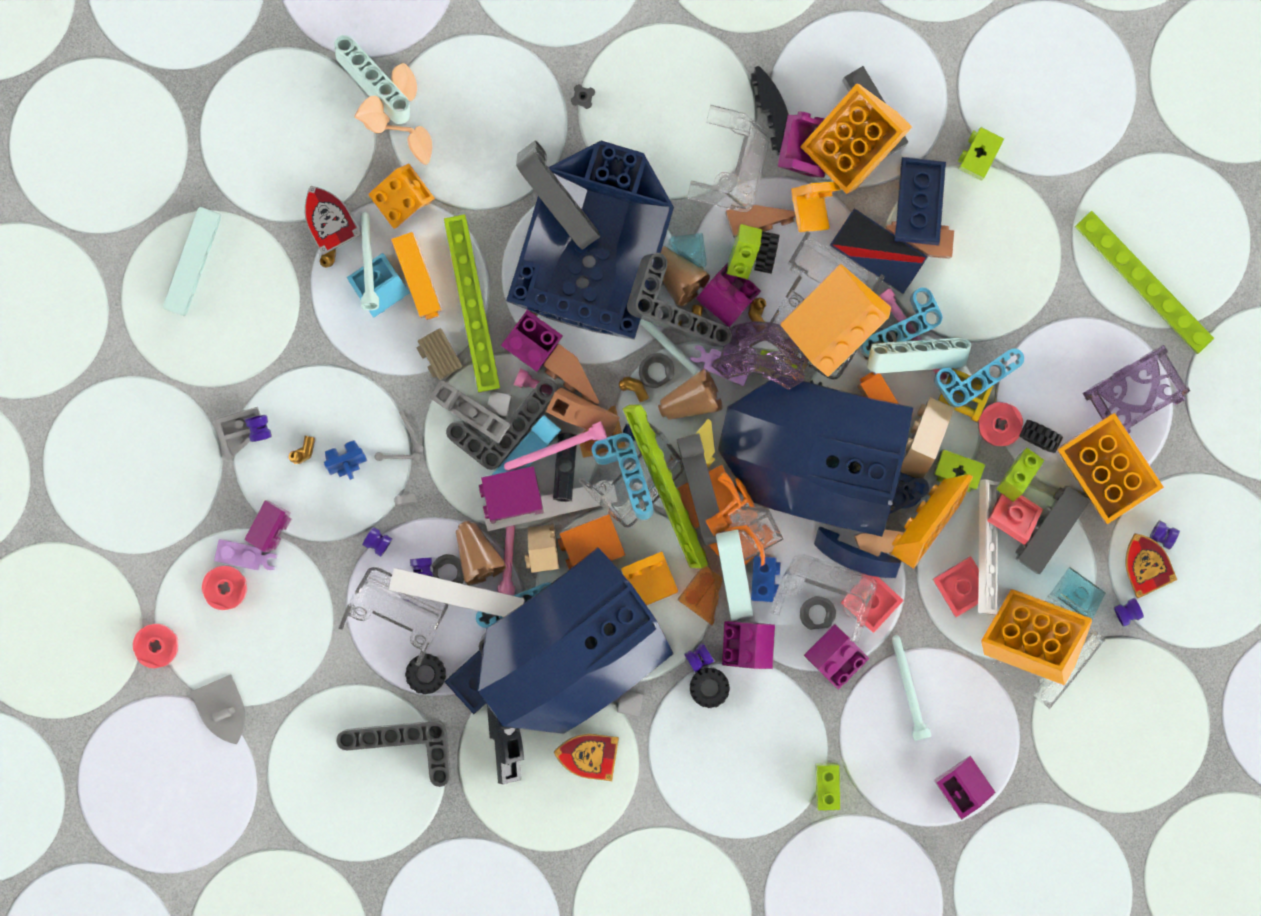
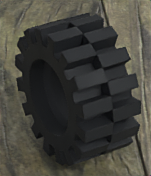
(767, 252)
(1041, 436)
(432, 686)
(709, 701)

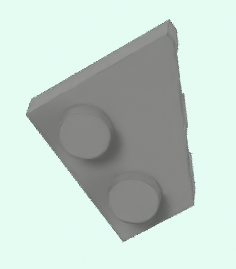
(234, 432)

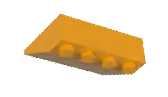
(855, 138)
(835, 319)
(1110, 468)
(930, 519)
(1036, 636)

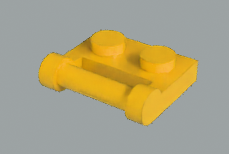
(980, 399)

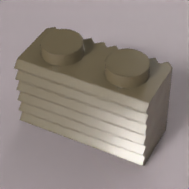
(439, 354)

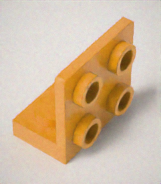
(401, 195)
(811, 206)
(651, 578)

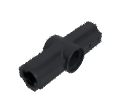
(564, 480)

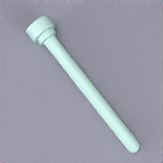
(369, 300)
(670, 346)
(920, 729)

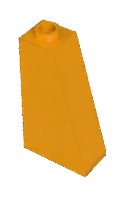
(417, 275)

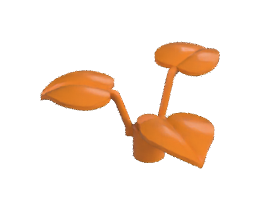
(722, 520)

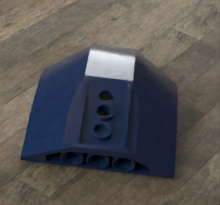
(632, 216)
(781, 444)
(537, 658)

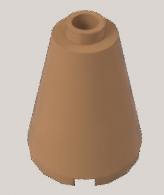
(682, 277)
(692, 398)
(477, 554)

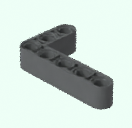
(532, 165)
(670, 312)
(514, 434)
(699, 483)
(403, 739)

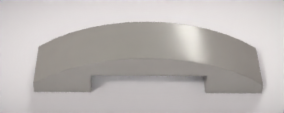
(470, 411)

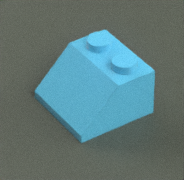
(386, 283)

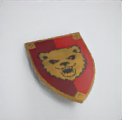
(1147, 565)
(589, 756)

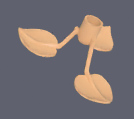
(374, 118)

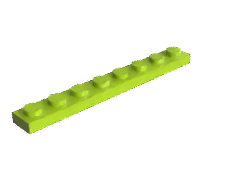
(1144, 282)
(472, 303)
(665, 486)

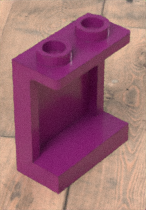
(792, 156)
(511, 494)

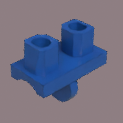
(345, 463)

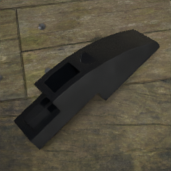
(770, 101)
(507, 749)

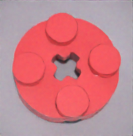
(1005, 412)
(213, 593)
(144, 652)

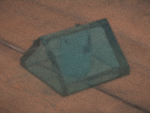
(691, 248)
(1078, 593)

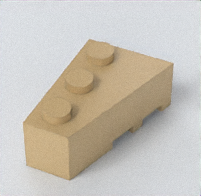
(926, 438)
(542, 549)

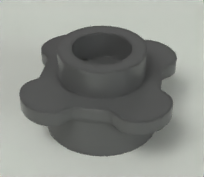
(577, 100)

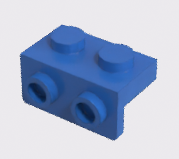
(763, 579)

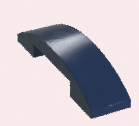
(855, 558)

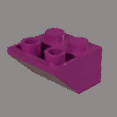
(728, 296)
(532, 341)
(267, 526)
(748, 645)
(836, 656)
(965, 787)

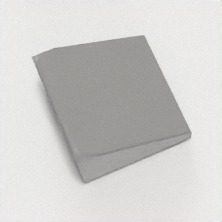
(499, 403)
(630, 703)

